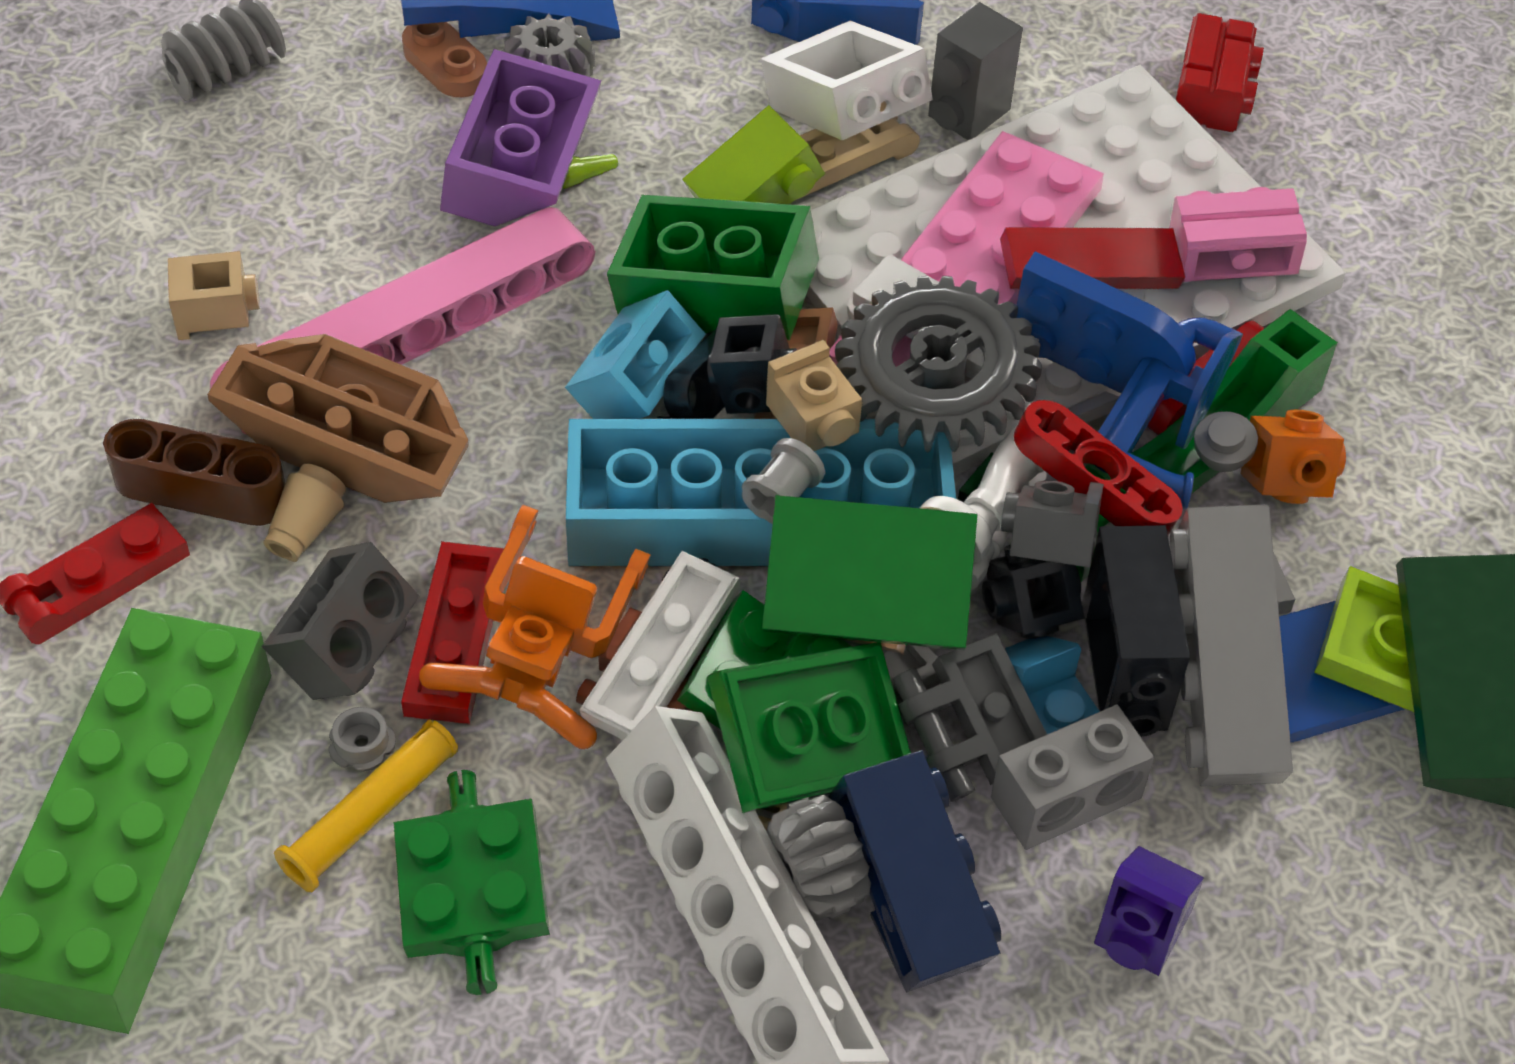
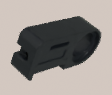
(678, 383)

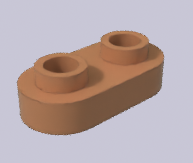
(444, 58)

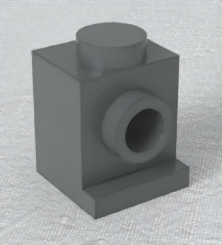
(1053, 522)

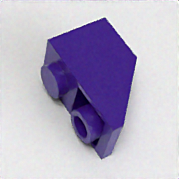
(1146, 910)

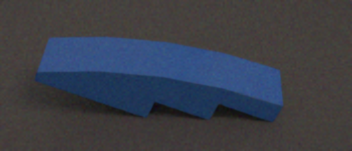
(498, 16)

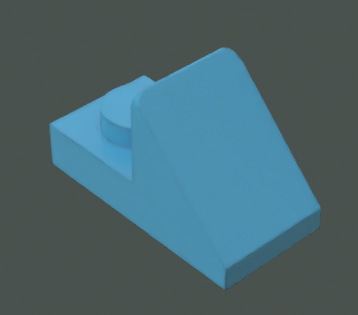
(1048, 676)

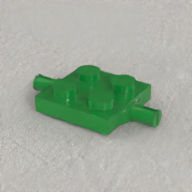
(470, 880)

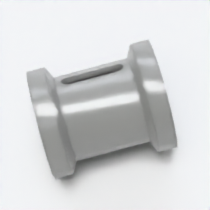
(788, 473)

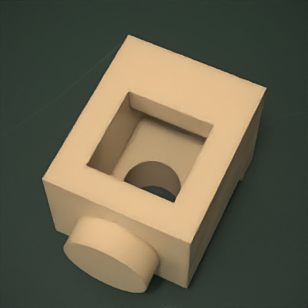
(210, 293)
(813, 397)

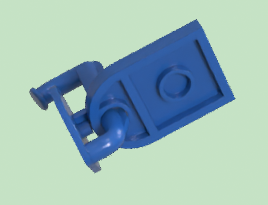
(1129, 349)

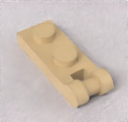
(860, 151)

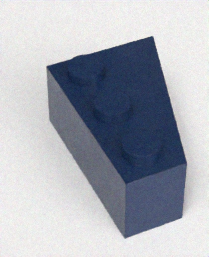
(918, 871)

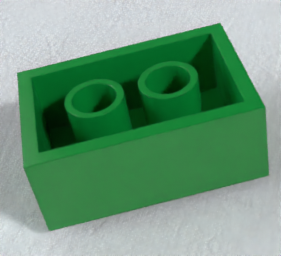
(717, 258)

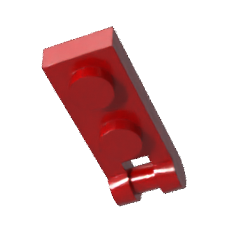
(92, 574)

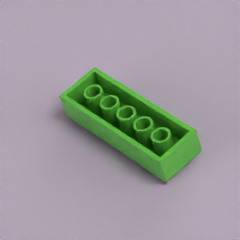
(127, 819)

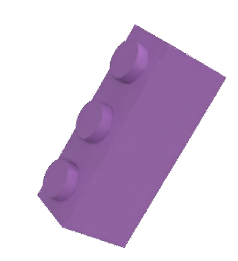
(516, 140)

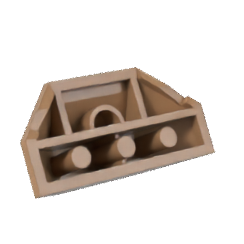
(346, 412)

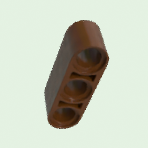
(195, 471)

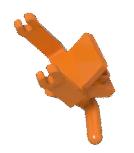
(540, 624)

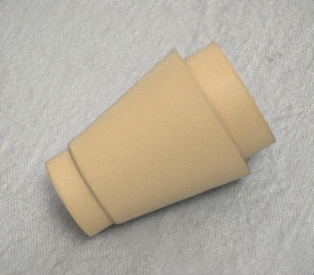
(304, 510)

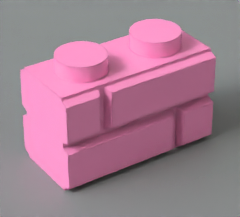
(1239, 234)

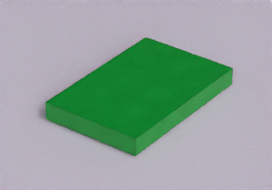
(870, 572)
(806, 722)

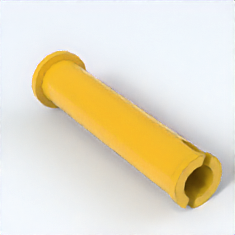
(366, 805)

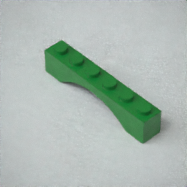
(1270, 376)

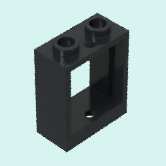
(1135, 625)

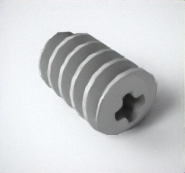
(218, 43)

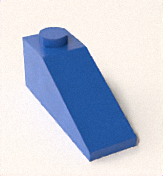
(807, 18)

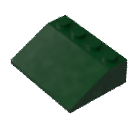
(1462, 671)

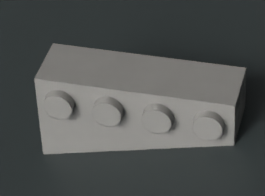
(1234, 646)

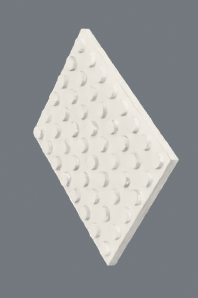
(1147, 159)

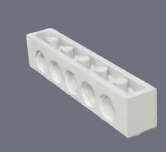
(738, 897)

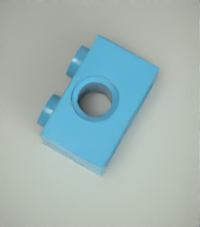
(633, 359)

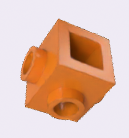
(1295, 457)

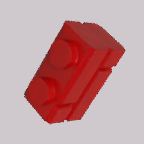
(1217, 71)

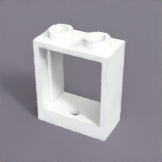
(844, 77)

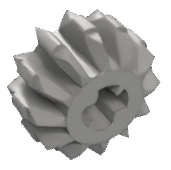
(553, 43)
(821, 855)

